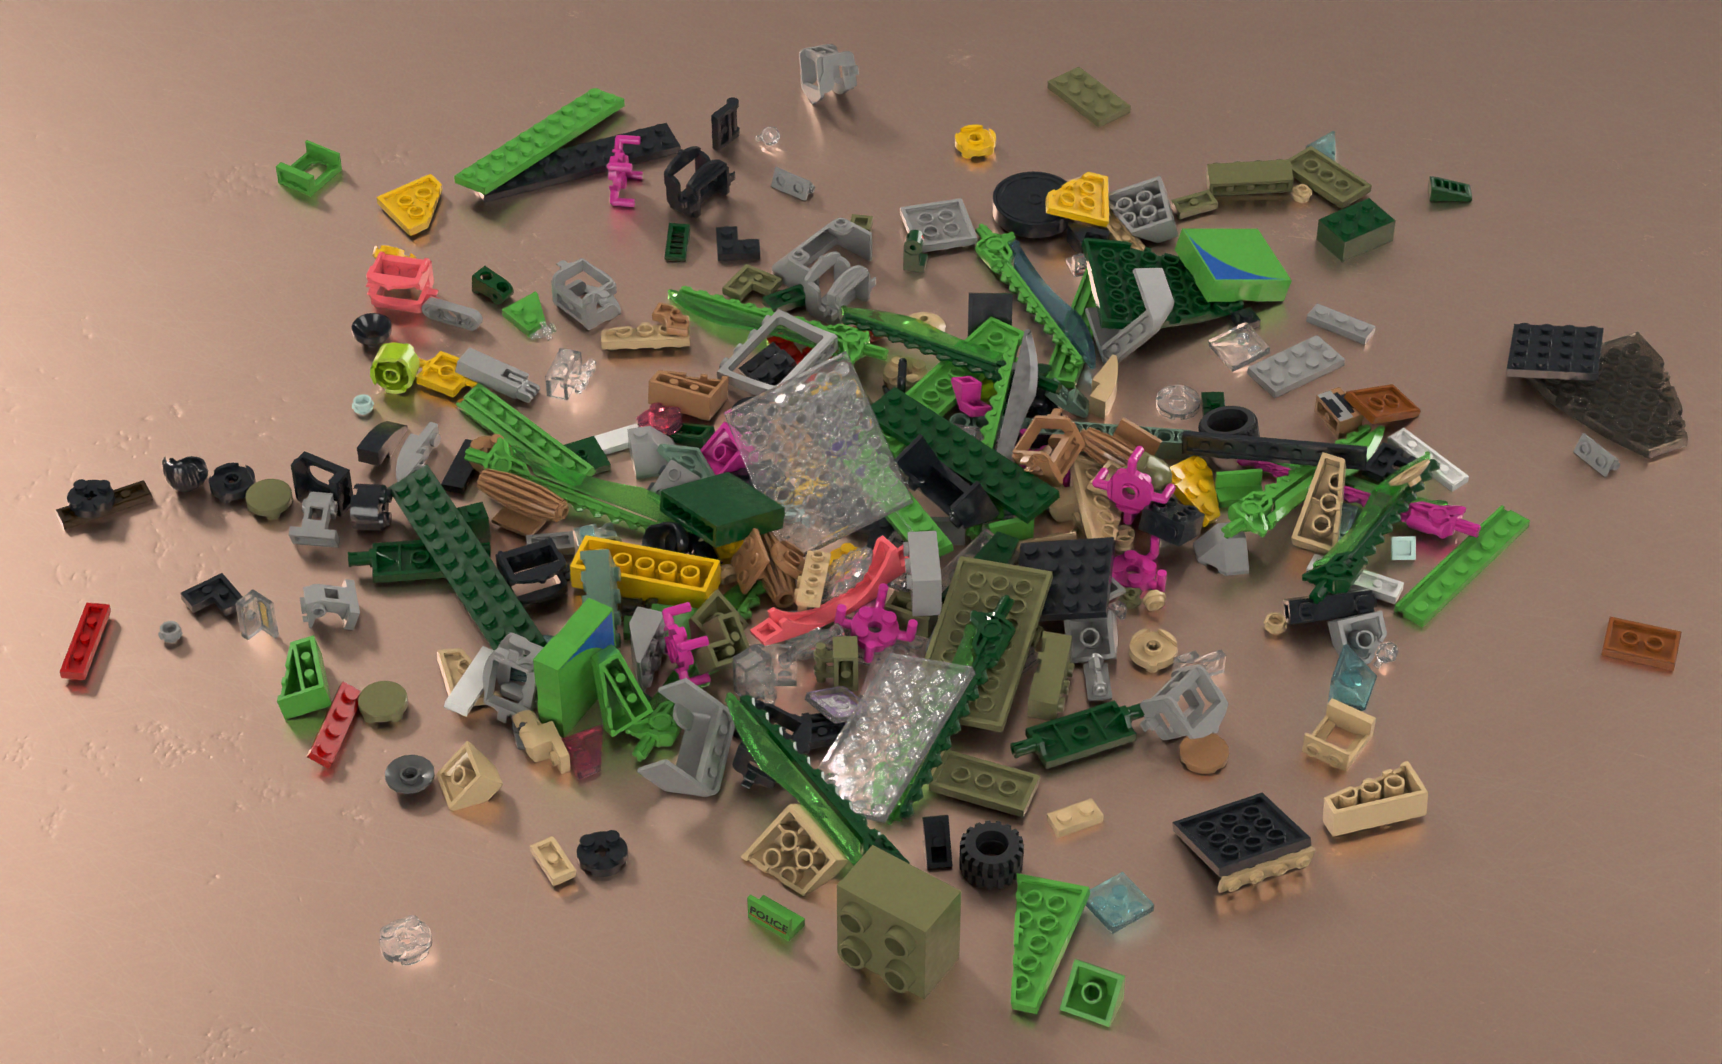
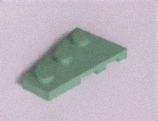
(688, 457)

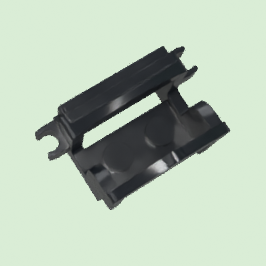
(701, 184)
(532, 556)
(801, 735)

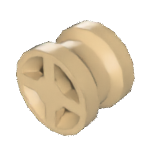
(1124, 539)

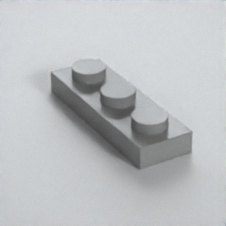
(1340, 324)

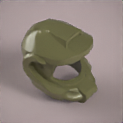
(1156, 469)

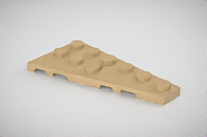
(1097, 510)

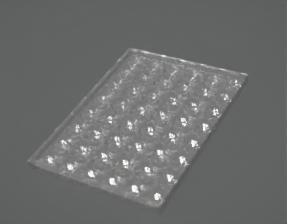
(819, 454)

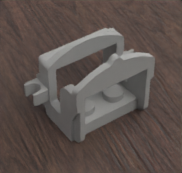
(823, 65)
(848, 285)
(585, 310)
(499, 665)
(1191, 721)

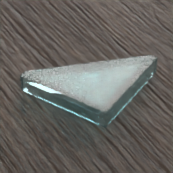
(1325, 145)

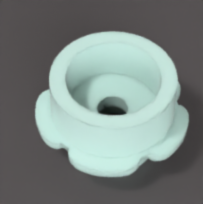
(362, 404)

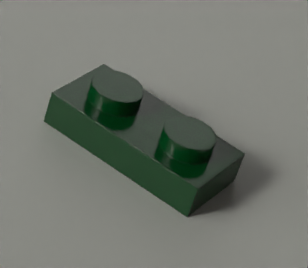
(785, 299)

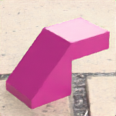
(968, 396)

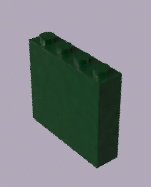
(721, 509)

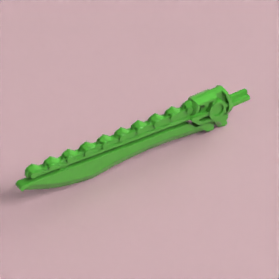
(1254, 510)

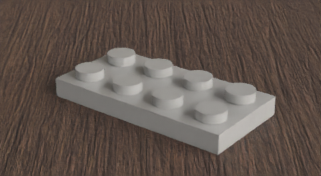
(1296, 366)

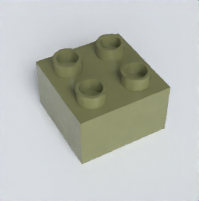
(898, 922)

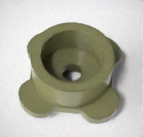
(1131, 597)

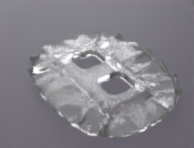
(855, 561)

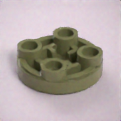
(269, 498)
(383, 702)

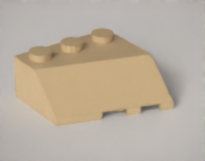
(797, 851)

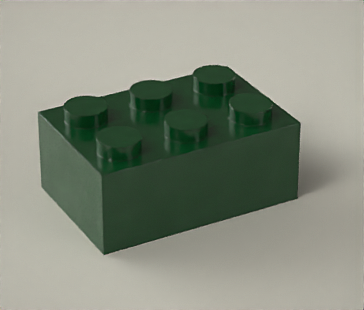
(1355, 230)

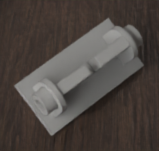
(792, 184)
(1596, 455)
(1097, 679)

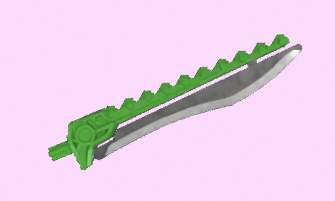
(1020, 399)

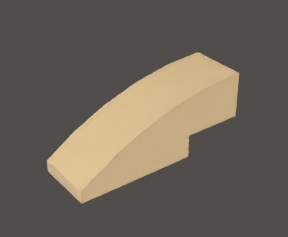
(1104, 388)

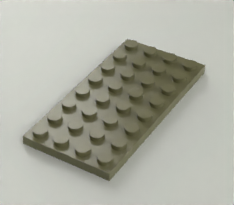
(979, 587)

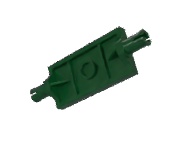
(400, 561)
(1079, 734)

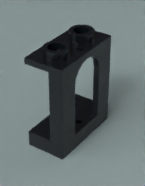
(339, 483)

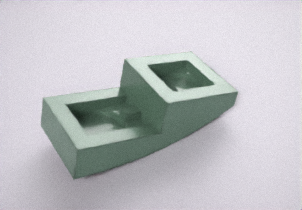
(1071, 401)

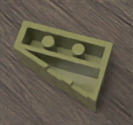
(1051, 678)

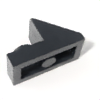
(1078, 232)
(937, 841)

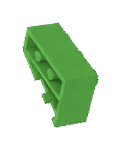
(305, 680)
(618, 692)

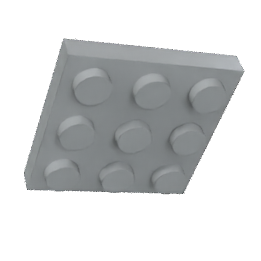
(942, 223)

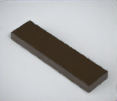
(124, 498)

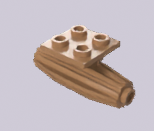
(1119, 446)
(525, 502)
(755, 562)

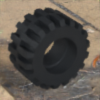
(991, 839)

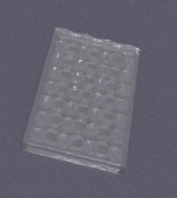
(893, 731)

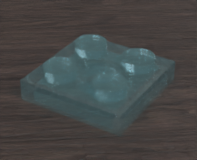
(1118, 902)

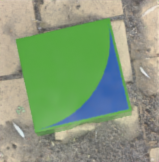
(1232, 265)
(565, 666)

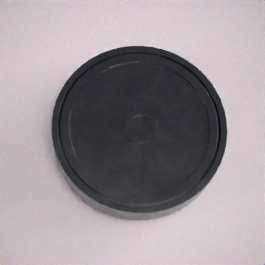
(1021, 205)

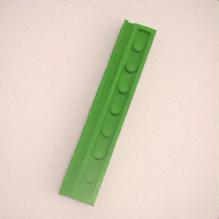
(1061, 367)
(516, 429)
(916, 519)
(1461, 566)

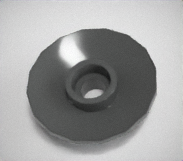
(409, 774)

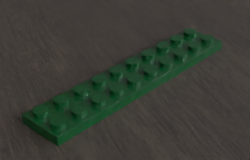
(965, 455)

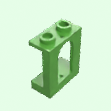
(297, 179)

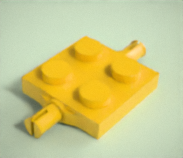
(441, 375)

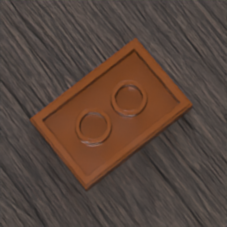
(1382, 404)
(1641, 643)

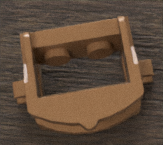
(1055, 457)

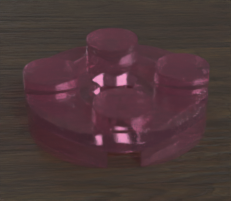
(661, 418)

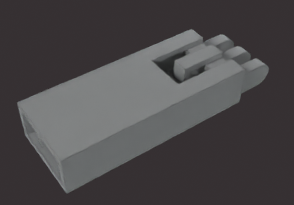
(496, 375)

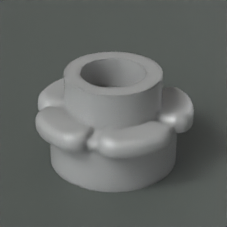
(170, 631)

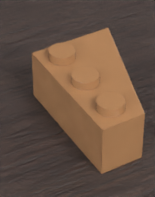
(693, 395)

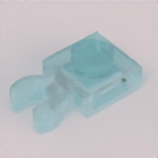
(591, 530)

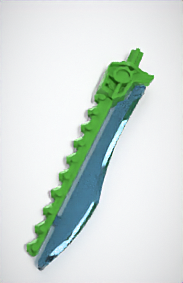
(1050, 310)

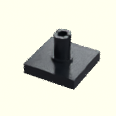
(986, 305)

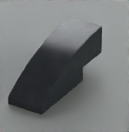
(380, 442)

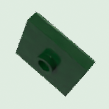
(591, 452)

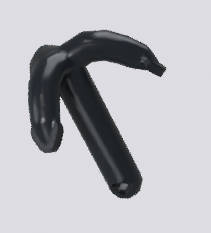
(901, 378)

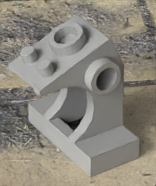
(317, 531)
(333, 599)

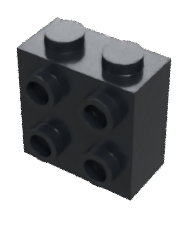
(1172, 521)

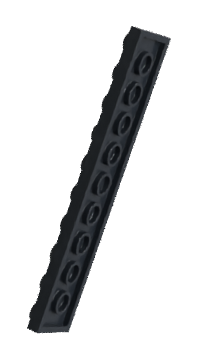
(587, 160)

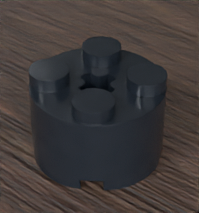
(371, 507)

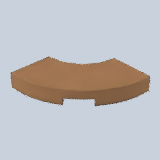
(672, 318)

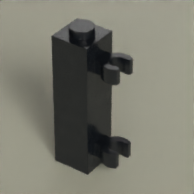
(1333, 606)

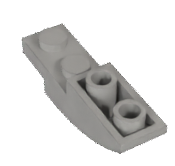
(417, 450)

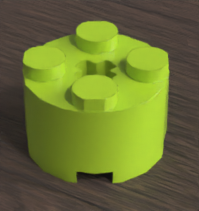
(395, 367)

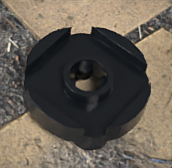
(83, 489)
(226, 491)
(605, 841)

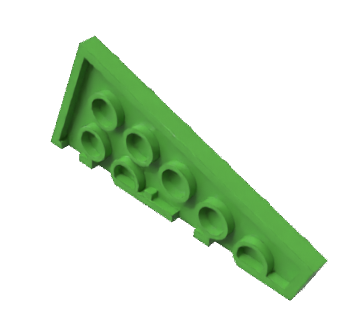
(1042, 929)

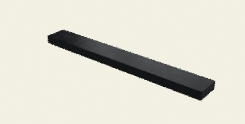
(1270, 449)

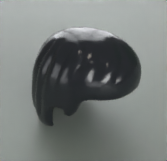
(185, 473)
(667, 536)

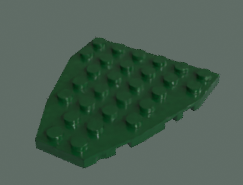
(1119, 298)

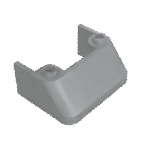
(793, 266)
(1158, 306)
(703, 745)

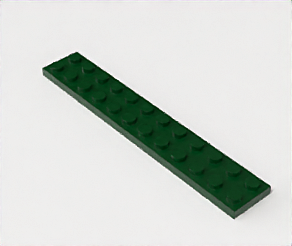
(463, 559)

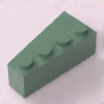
(601, 582)

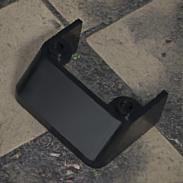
(961, 502)

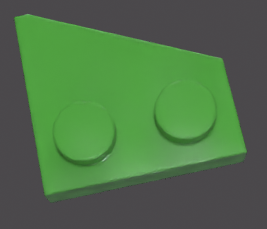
(525, 314)

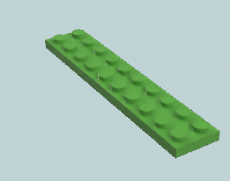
(539, 141)
(936, 388)

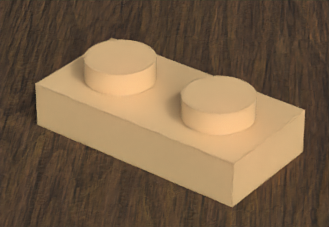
(1075, 817)
(553, 860)

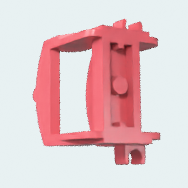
(400, 272)

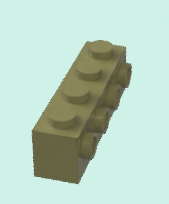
(1249, 177)

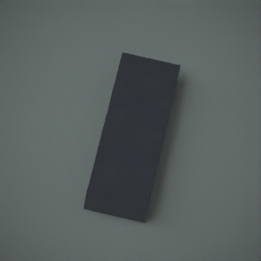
(459, 472)

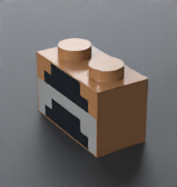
(1337, 412)

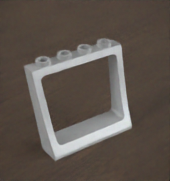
(826, 345)

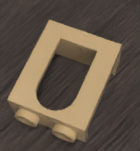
(1347, 718)

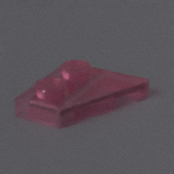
(585, 751)

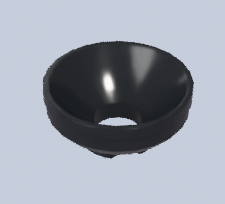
(369, 325)

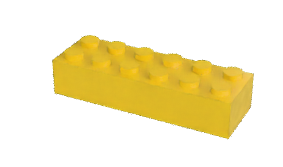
(655, 572)

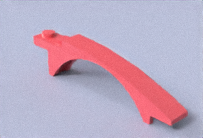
(782, 625)

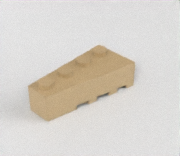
(1322, 510)
(1376, 802)

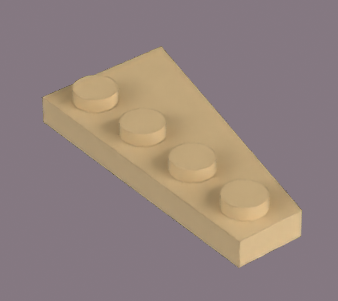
(641, 337)

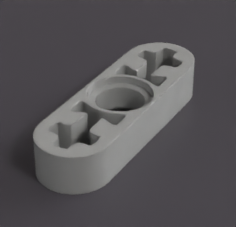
(465, 317)

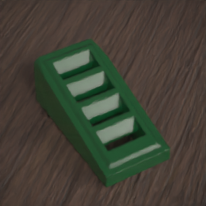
(1448, 190)
(677, 229)
(693, 435)

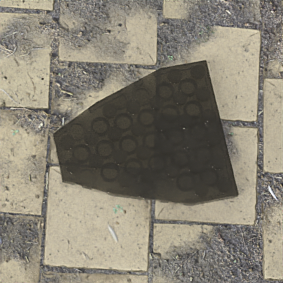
(1628, 402)

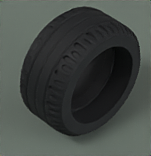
(1230, 420)

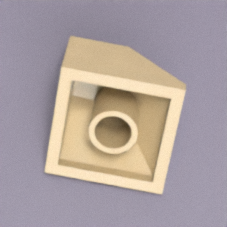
(468, 778)

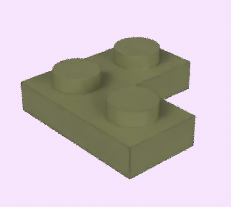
(750, 279)

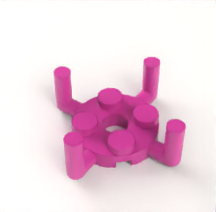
(620, 170)
(1134, 479)
(1143, 566)
(879, 618)
(679, 647)

